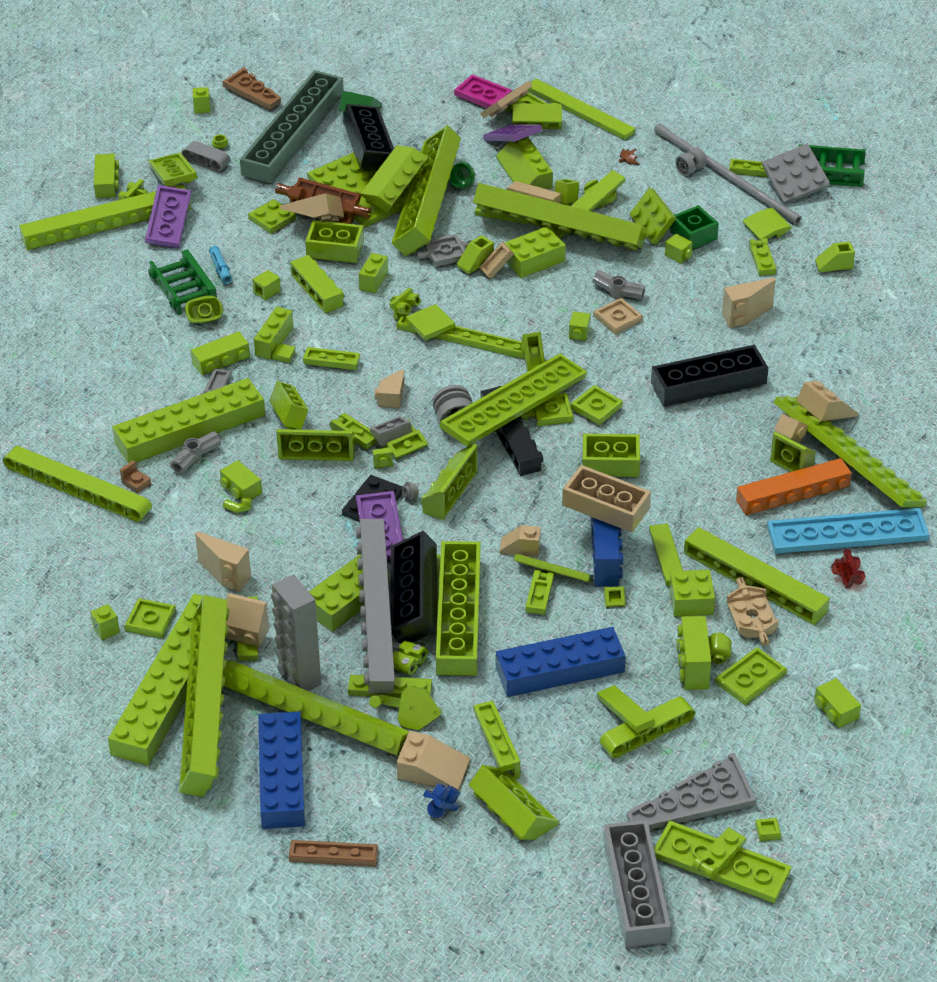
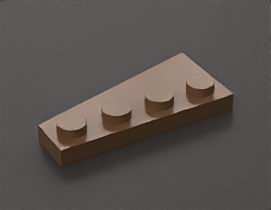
(252, 89)

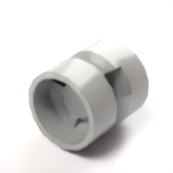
(691, 161)

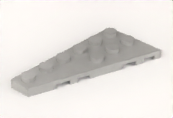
(699, 796)

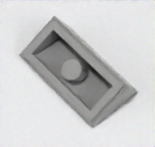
(391, 430)

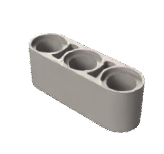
(206, 156)

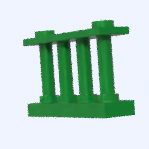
(838, 155)
(193, 271)

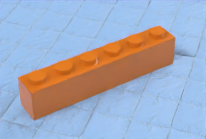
(793, 486)

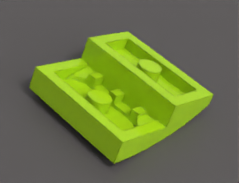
(766, 224)
(407, 443)

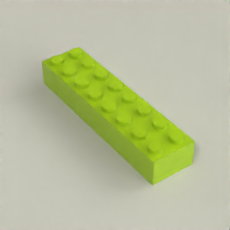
(188, 419)
(458, 608)

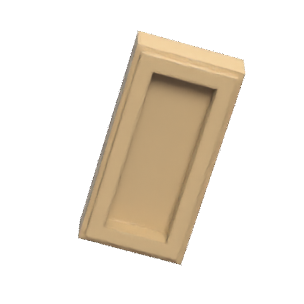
(496, 260)

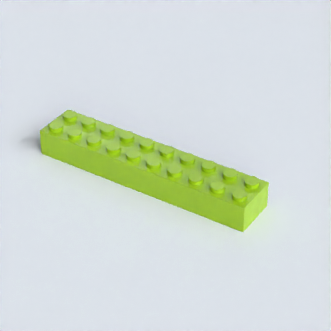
(426, 192)
(565, 217)
(204, 696)
(157, 697)

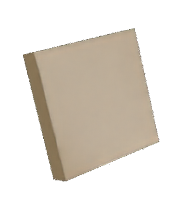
(618, 316)

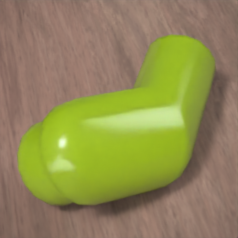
(238, 507)

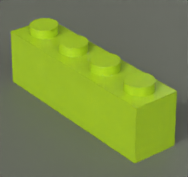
(317, 284)
(288, 405)

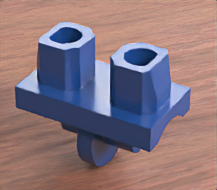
(442, 799)

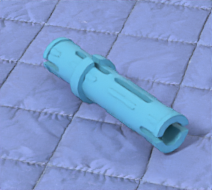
(222, 268)

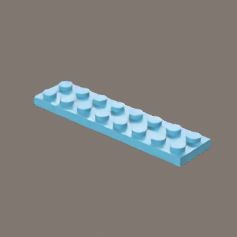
(847, 530)

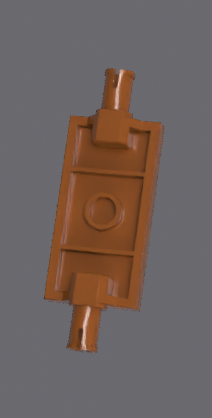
(306, 188)

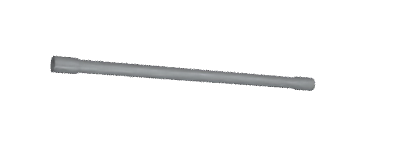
(787, 213)

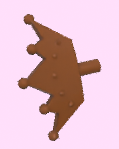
(628, 156)

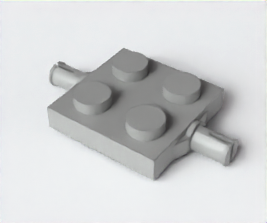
(444, 250)

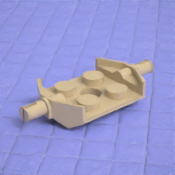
(748, 601)

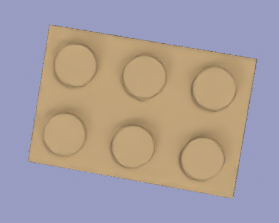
(507, 100)

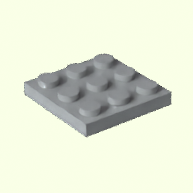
(795, 174)

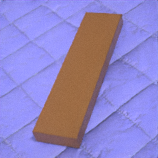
(333, 853)

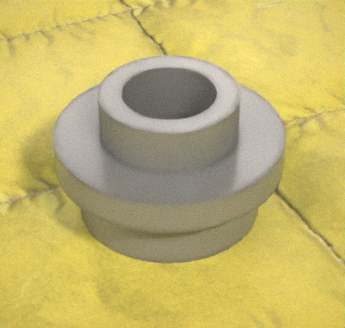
(410, 491)

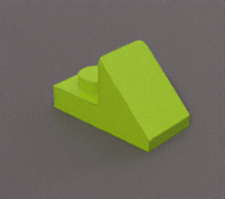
(533, 349)

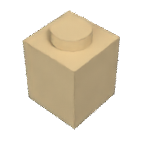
(791, 428)

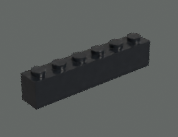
(518, 444)

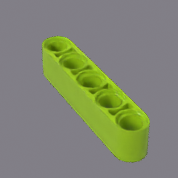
(667, 718)

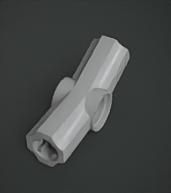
(619, 286)
(193, 451)

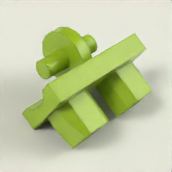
(133, 189)
(404, 302)

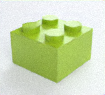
(692, 593)

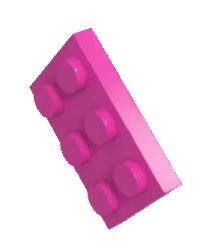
(481, 91)

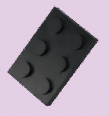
(371, 485)

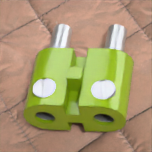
(408, 657)

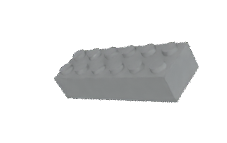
(296, 633)
(636, 883)

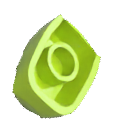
(203, 309)

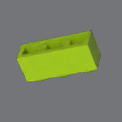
(546, 115)
(106, 175)
(273, 332)
(220, 353)

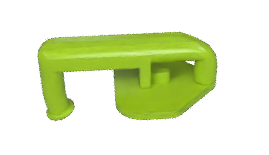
(414, 706)

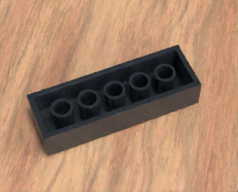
(367, 136)
(709, 375)
(413, 588)

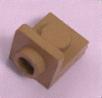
(134, 478)

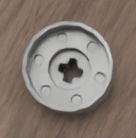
(450, 400)

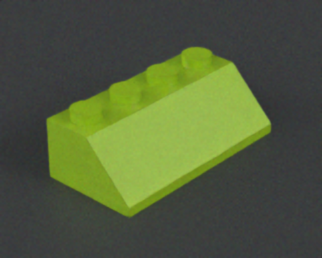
(525, 164)
(394, 177)
(315, 445)
(451, 483)
(512, 803)

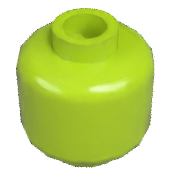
(720, 647)

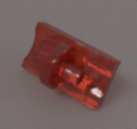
(847, 568)

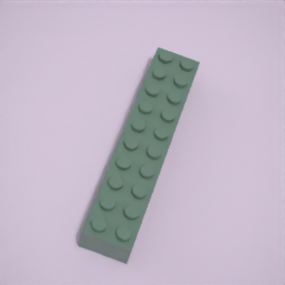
(291, 126)

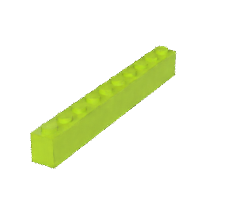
(88, 220)
(315, 707)

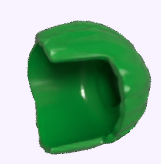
(462, 175)

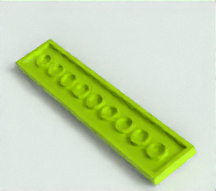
(512, 399)
(853, 454)

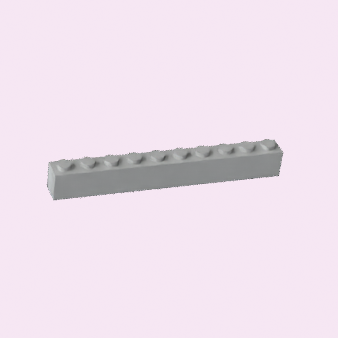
(375, 606)

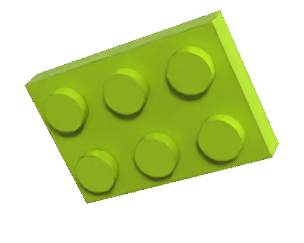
(653, 215)

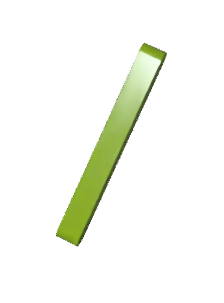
(77, 483)

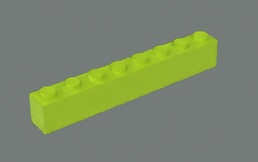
(736, 563)

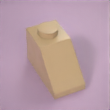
(391, 390)
(523, 541)

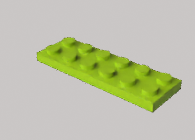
(745, 870)

